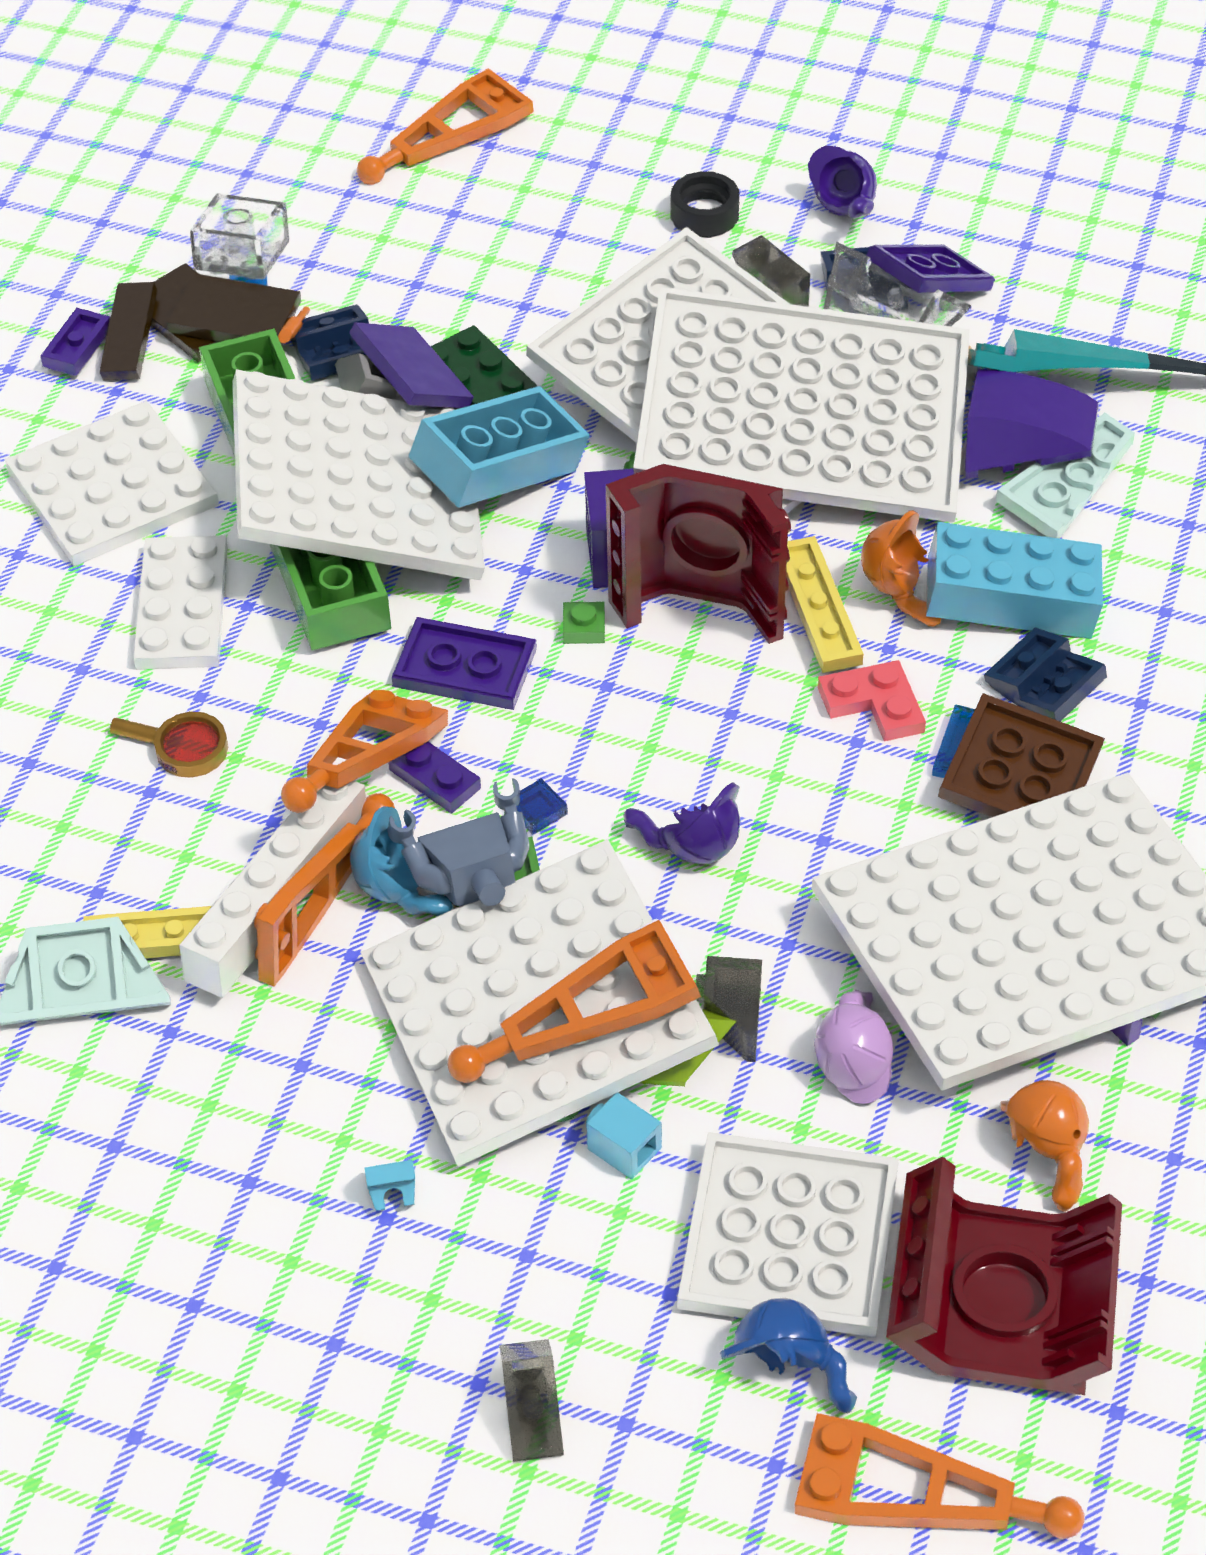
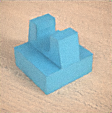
(391, 1176)

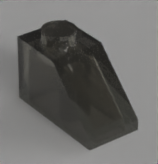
(734, 991)
(531, 1400)

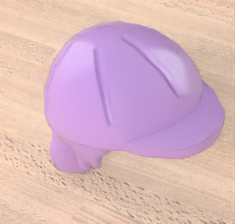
(855, 1048)

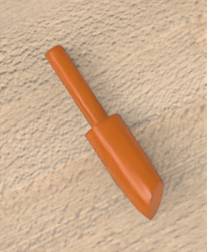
(293, 326)

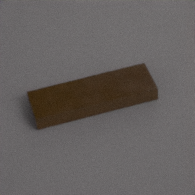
(128, 331)

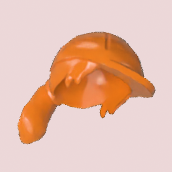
(891, 564)
(1056, 1127)

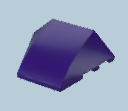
(1026, 420)

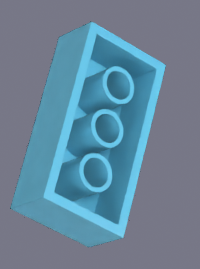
(498, 446)
(1014, 580)

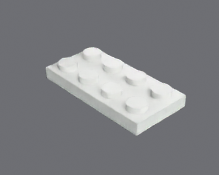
(181, 602)

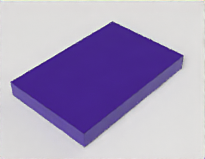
(931, 268)
(411, 365)
(464, 663)

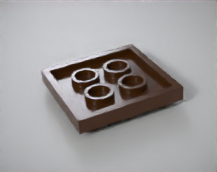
(1017, 759)

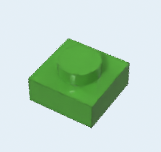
(583, 622)

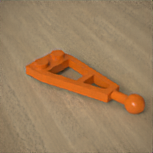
(486, 90)
(410, 720)
(277, 925)
(654, 966)
(833, 1469)

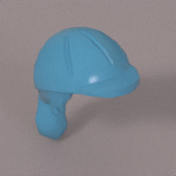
(384, 872)

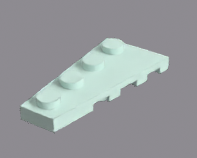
(1056, 493)

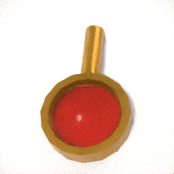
(184, 744)

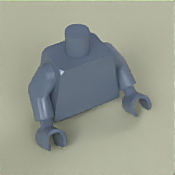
(469, 858)

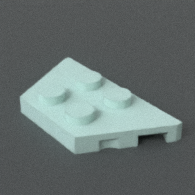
(78, 973)

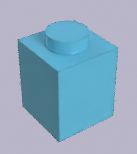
(623, 1135)

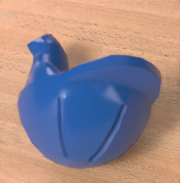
(791, 1332)

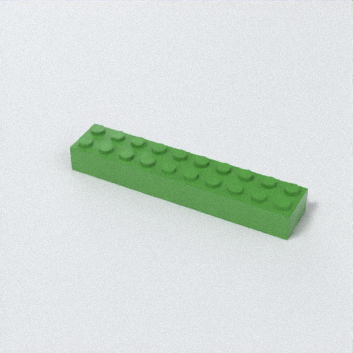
(331, 593)

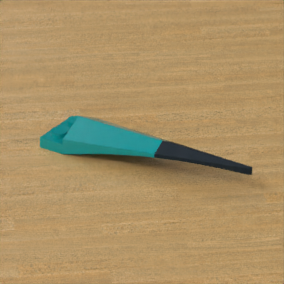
(1040, 352)

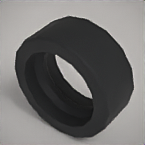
(705, 186)

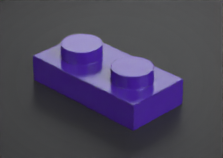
(75, 341)
(436, 776)

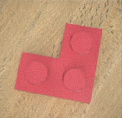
(875, 688)

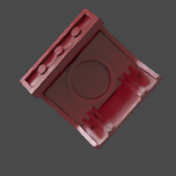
(698, 541)
(1004, 1287)

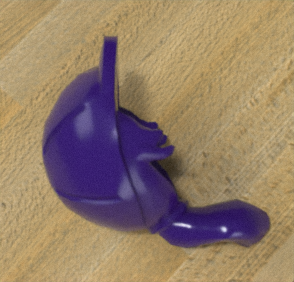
(843, 181)
(700, 834)

